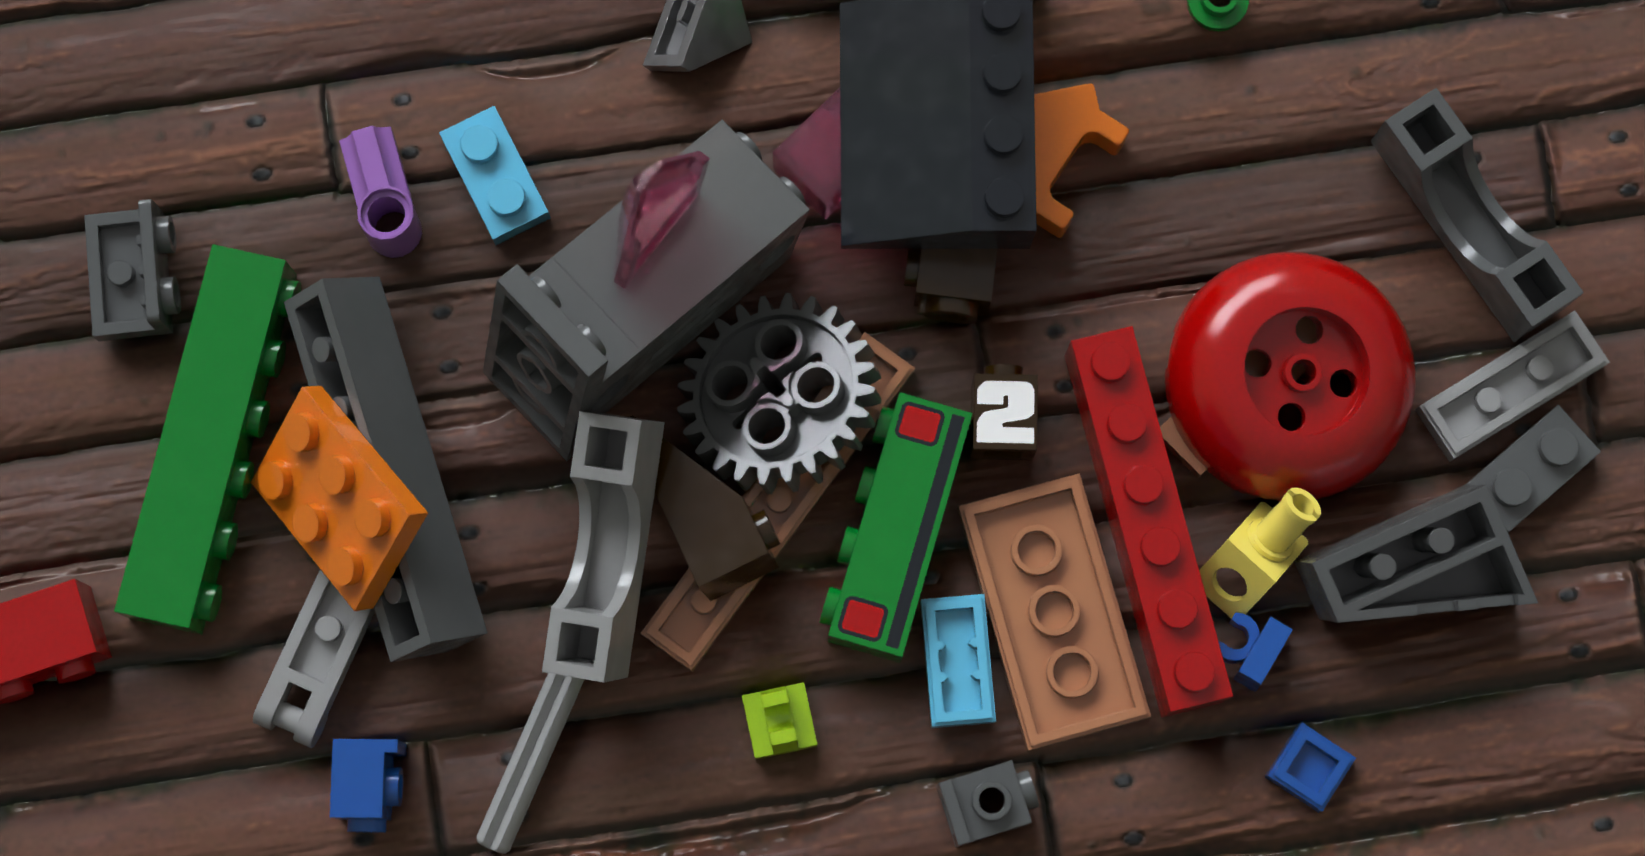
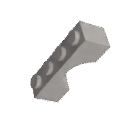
(598, 607)

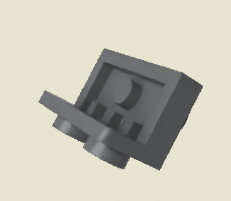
(131, 272)

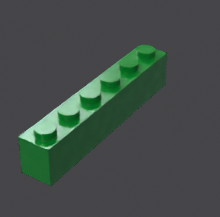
(208, 441)

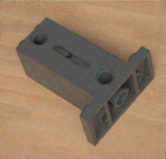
(583, 342)

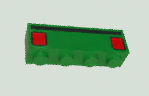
(898, 527)

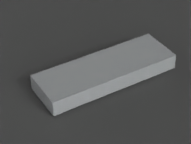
(1512, 386)

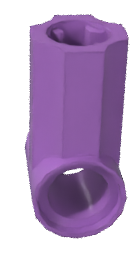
(381, 188)

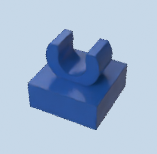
(1259, 650)

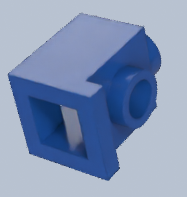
(366, 782)

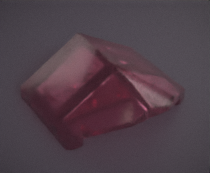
(653, 207)

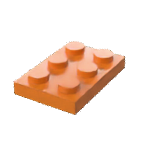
(338, 498)

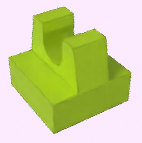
(779, 720)

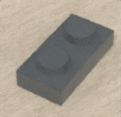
(1536, 466)

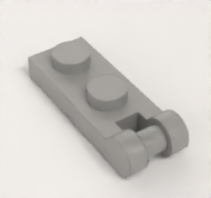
(313, 659)

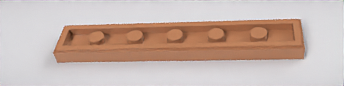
(687, 619)

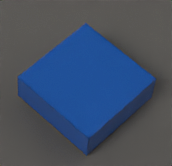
(1310, 767)

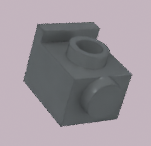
(962, 807)

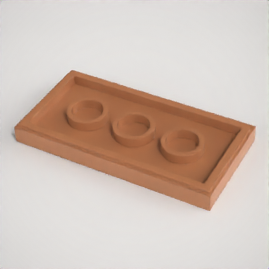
(1053, 612)

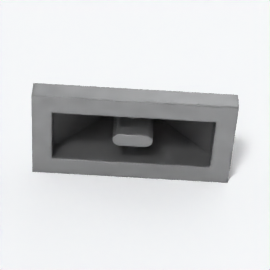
(696, 34)

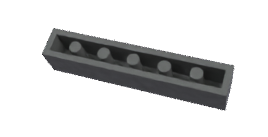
(356, 356)

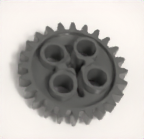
(811, 430)

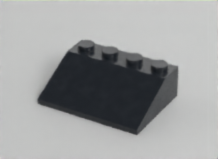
(937, 124)

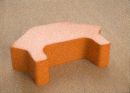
(1063, 124)

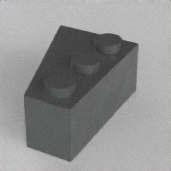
(1420, 562)

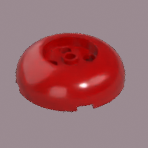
(1233, 417)

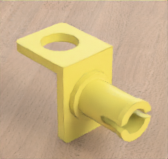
(1261, 549)

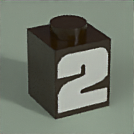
(1003, 414)

